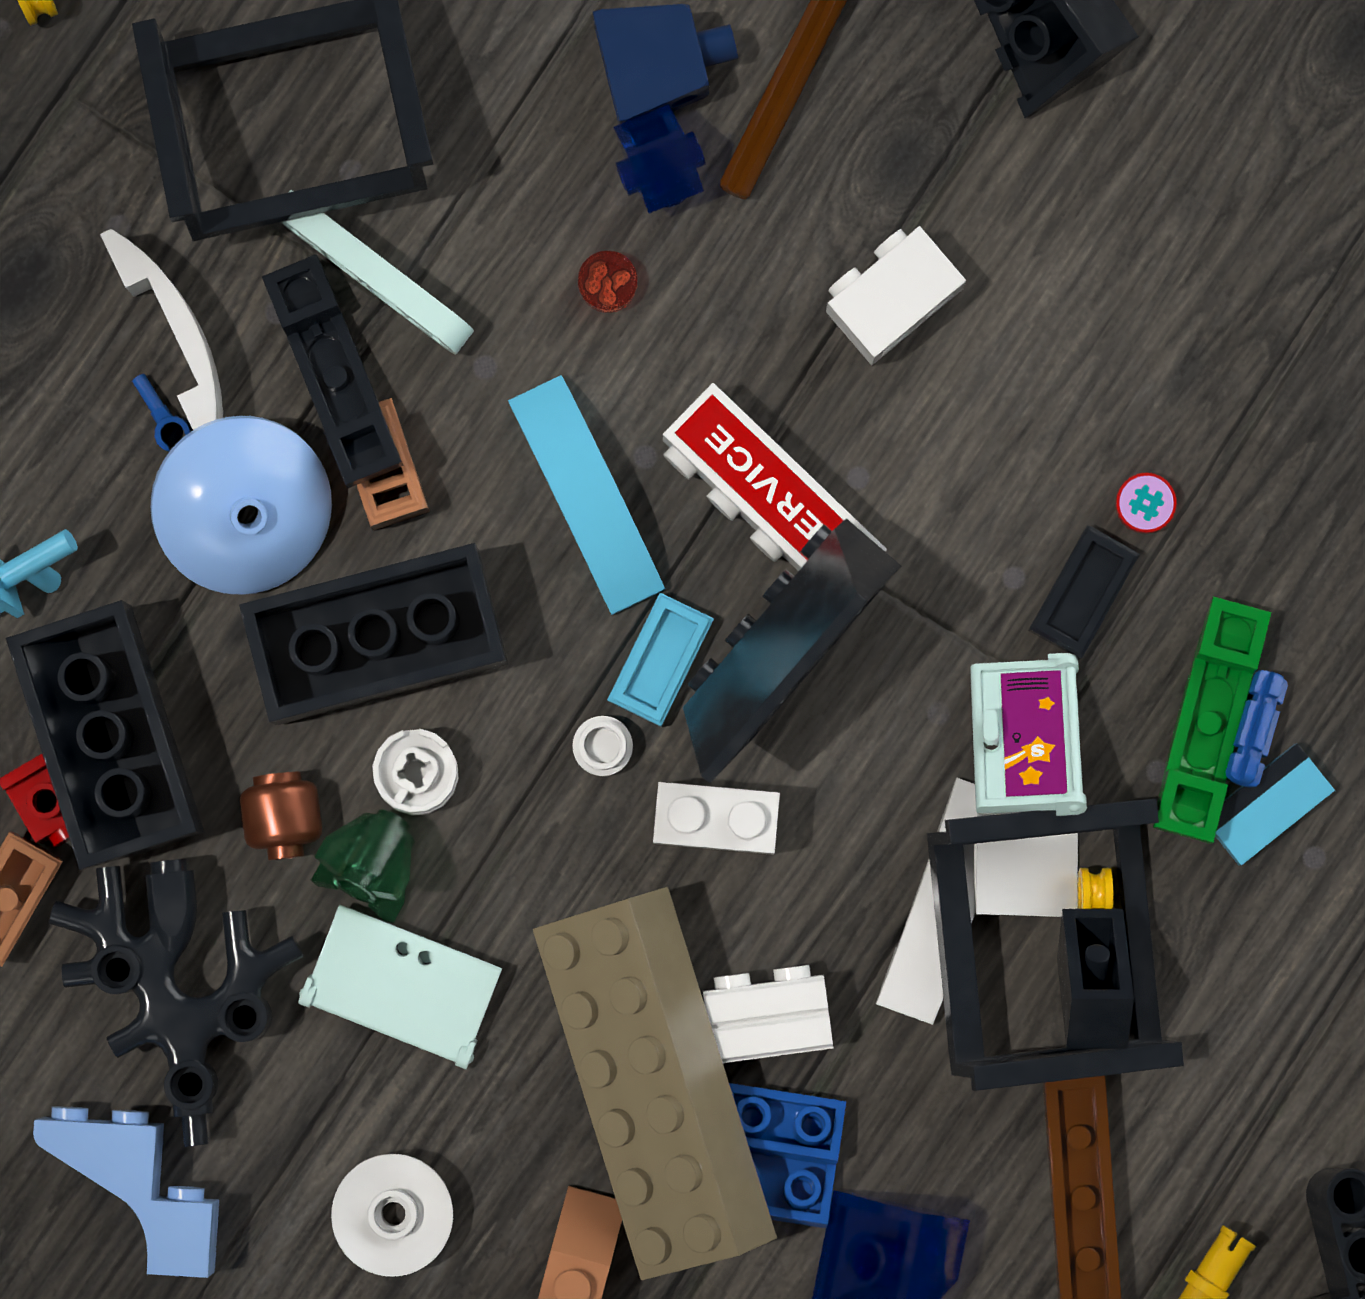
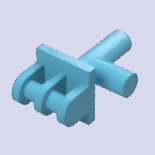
(34, 568)

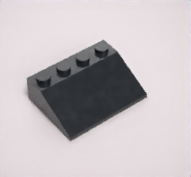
(784, 643)

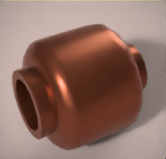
(281, 814)

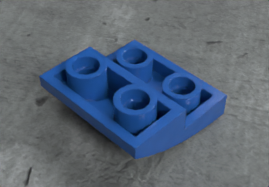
(793, 1150)

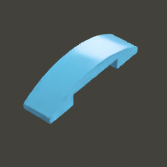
(587, 494)

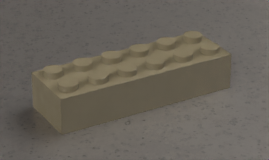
(655, 1084)

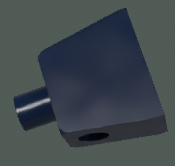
(658, 57)

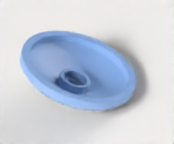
(219, 473)

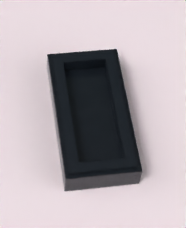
(1083, 592)

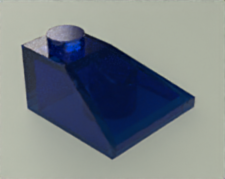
(888, 1250)

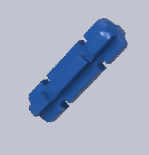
(1256, 728)

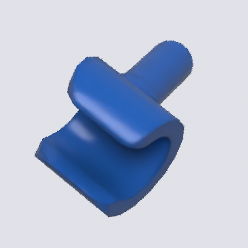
(158, 410)

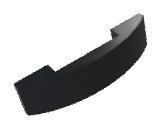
(332, 371)

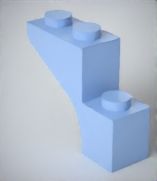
(127, 1162)

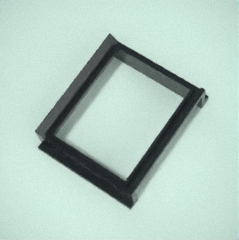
(162, 59)
(958, 959)

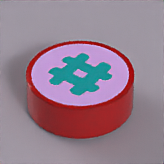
(1145, 503)

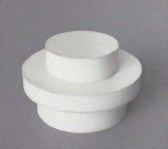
(602, 746)

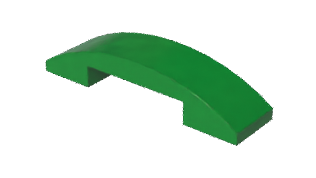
(1209, 719)

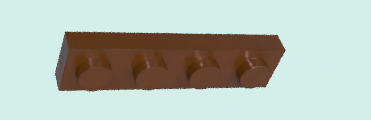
(1082, 1189)

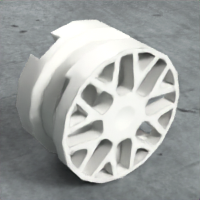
(415, 772)

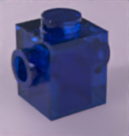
(659, 159)

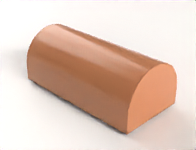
(24, 878)

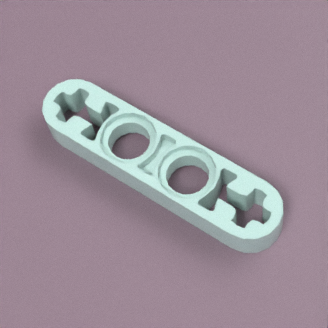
(382, 279)

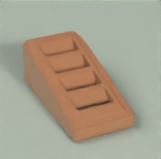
(402, 508)

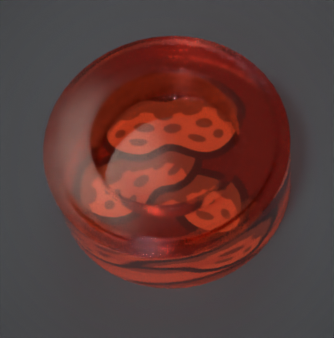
(607, 281)

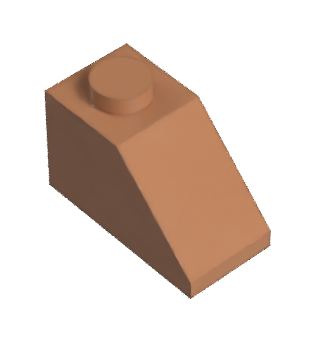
(582, 1246)

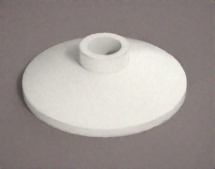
(372, 1240)

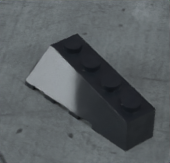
(1055, 43)

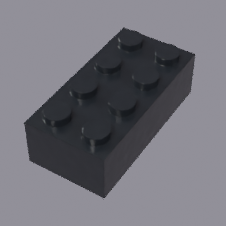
(373, 634)

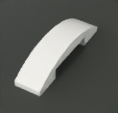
(141, 274)
(914, 973)

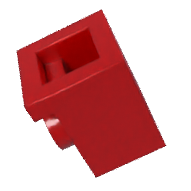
(23, 788)

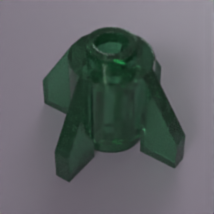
(368, 861)

